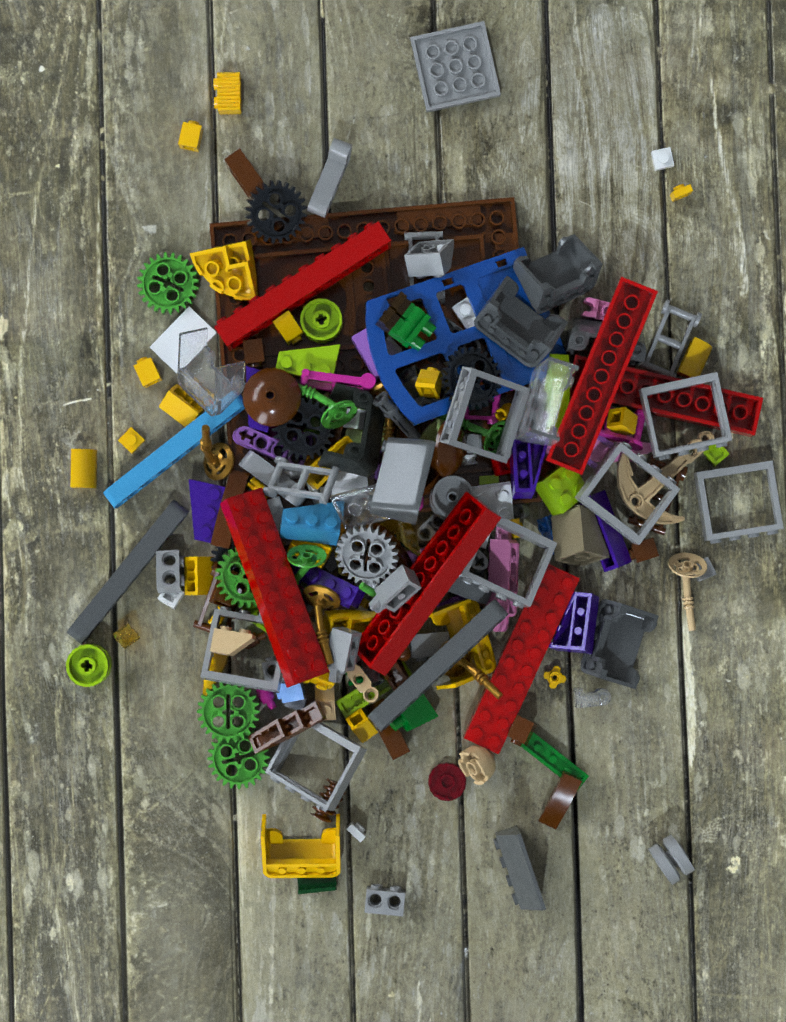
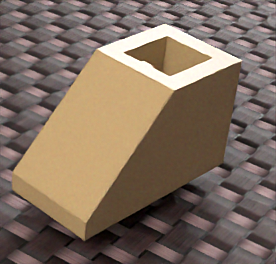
(230, 642)

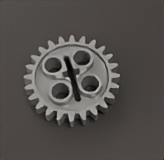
(349, 551)

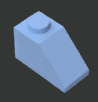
(291, 693)

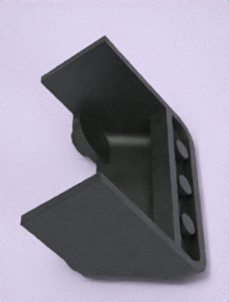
(364, 456)

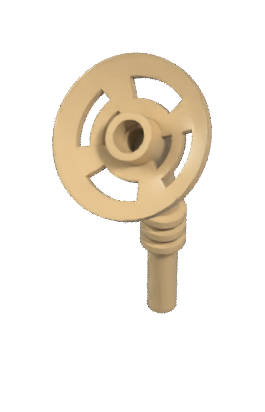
(687, 572)

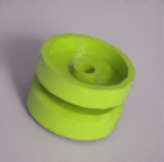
(317, 310)
(77, 665)

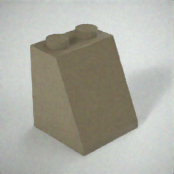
(578, 537)

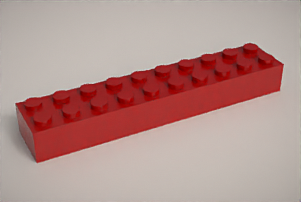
(304, 285)
(602, 375)
(687, 404)
(437, 571)
(274, 587)
(521, 660)

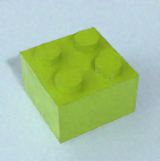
(559, 488)

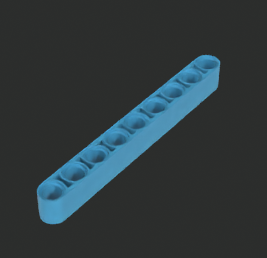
(168, 454)

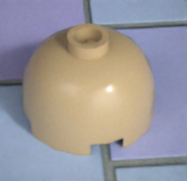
(477, 763)

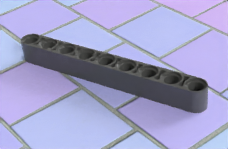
(127, 572)
(437, 665)

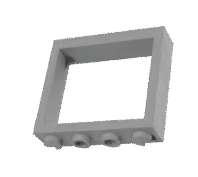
(711, 378)
(459, 405)
(583, 494)
(735, 535)
(502, 593)
(234, 679)
(291, 785)

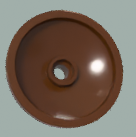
(279, 408)
(448, 458)

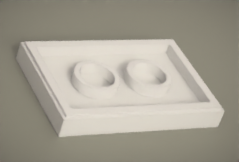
(168, 343)

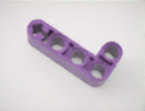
(269, 443)

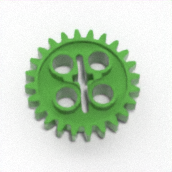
(175, 268)
(229, 581)
(210, 711)
(243, 774)

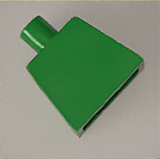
(415, 715)

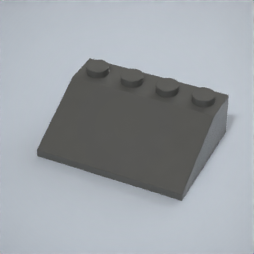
(519, 869)

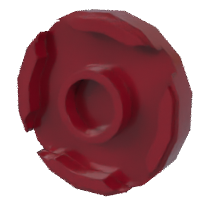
(447, 781)

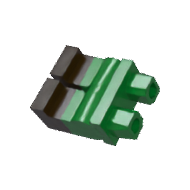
(405, 321)

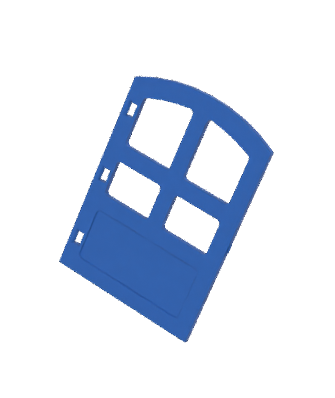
(479, 284)

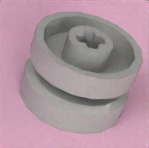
(440, 493)
(671, 859)

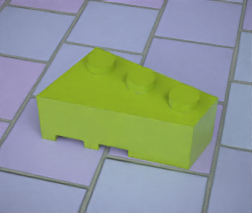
(314, 359)

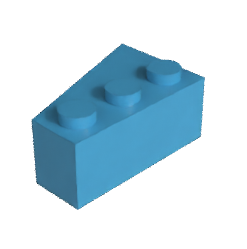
(311, 524)

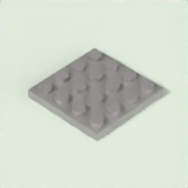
(455, 66)

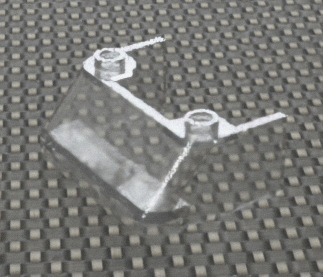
(208, 385)
(545, 397)

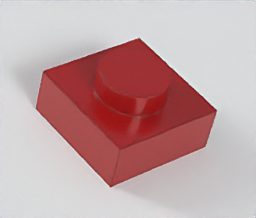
(501, 468)

